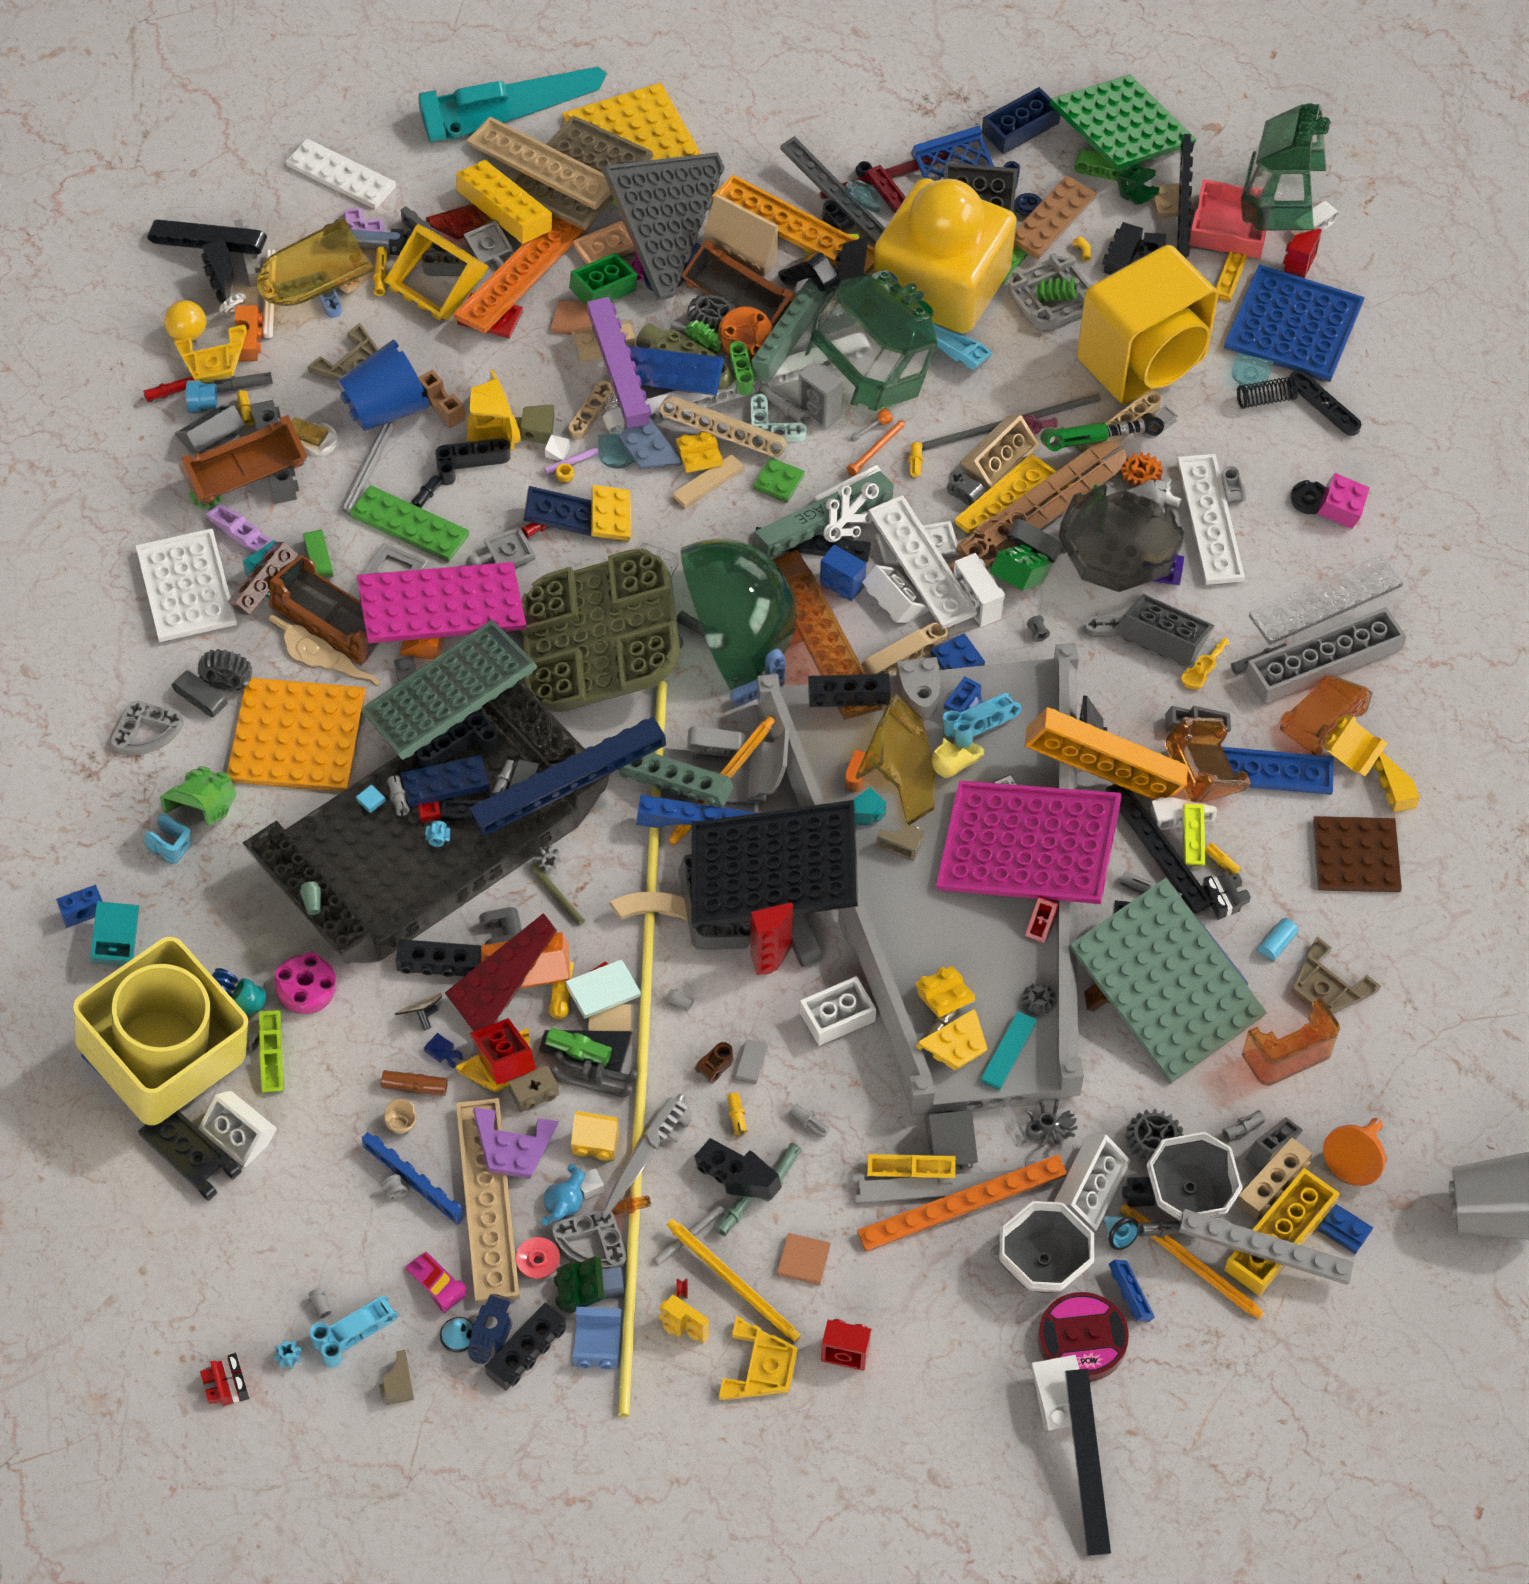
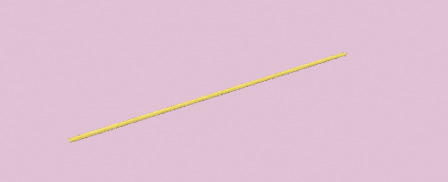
(640, 1091)

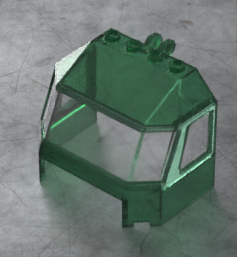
(1279, 170)
(876, 338)

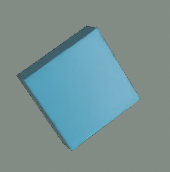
(370, 798)

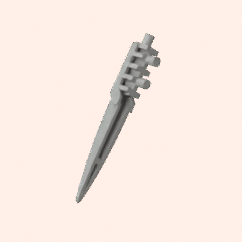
(655, 1135)

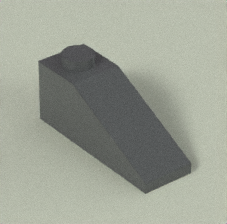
(1272, 1142)

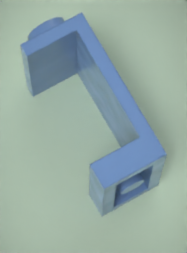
(597, 1337)

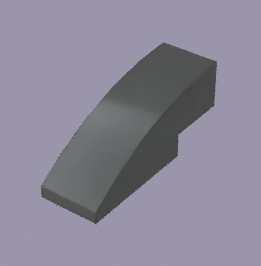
(1176, 714)

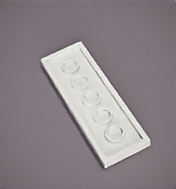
(341, 173)

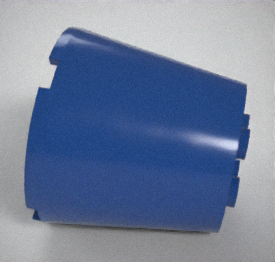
(382, 388)

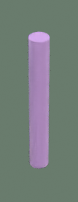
(572, 460)

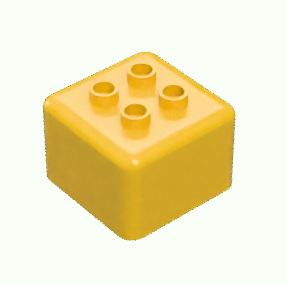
(1146, 324)

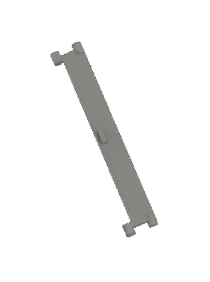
(920, 1187)

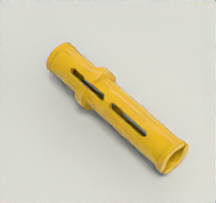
(380, 271)

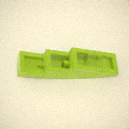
(271, 1051)

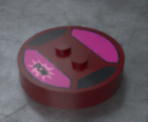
(1087, 1328)

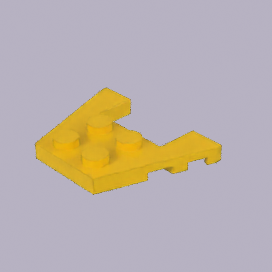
(216, 361)
(769, 1367)

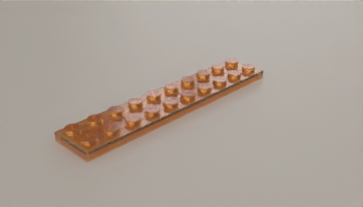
(825, 636)

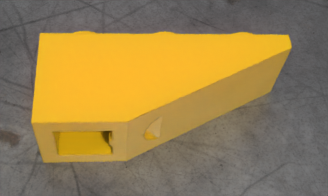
(1399, 787)

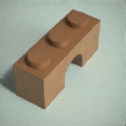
(447, 407)

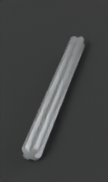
(367, 467)

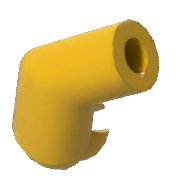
(1085, 246)

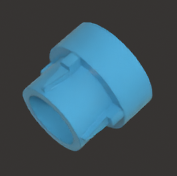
(201, 396)

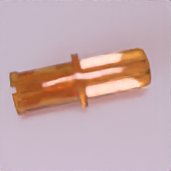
(631, 1204)

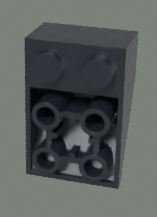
(219, 268)

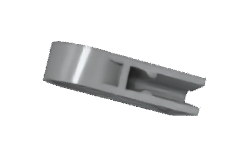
(1167, 416)

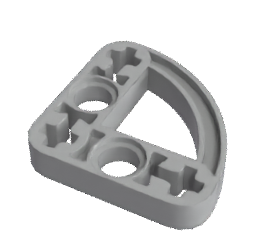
(143, 716)
(601, 1229)

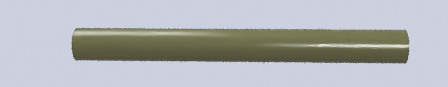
(557, 894)

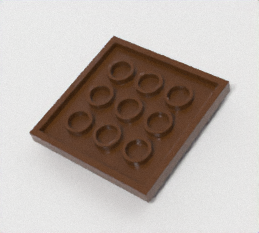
(1356, 854)

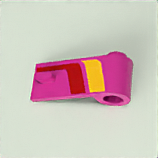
(437, 1281)

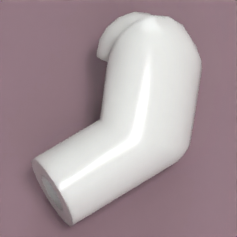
(1172, 500)

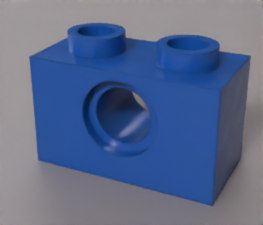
(79, 905)

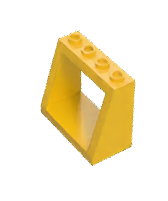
(411, 254)

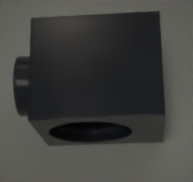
(1138, 1183)

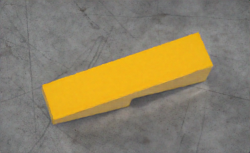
(911, 1166)

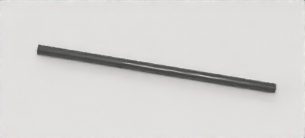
(989, 427)

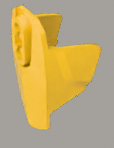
(491, 414)

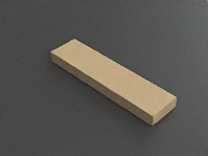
(708, 481)

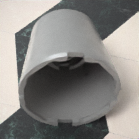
(1492, 1197)

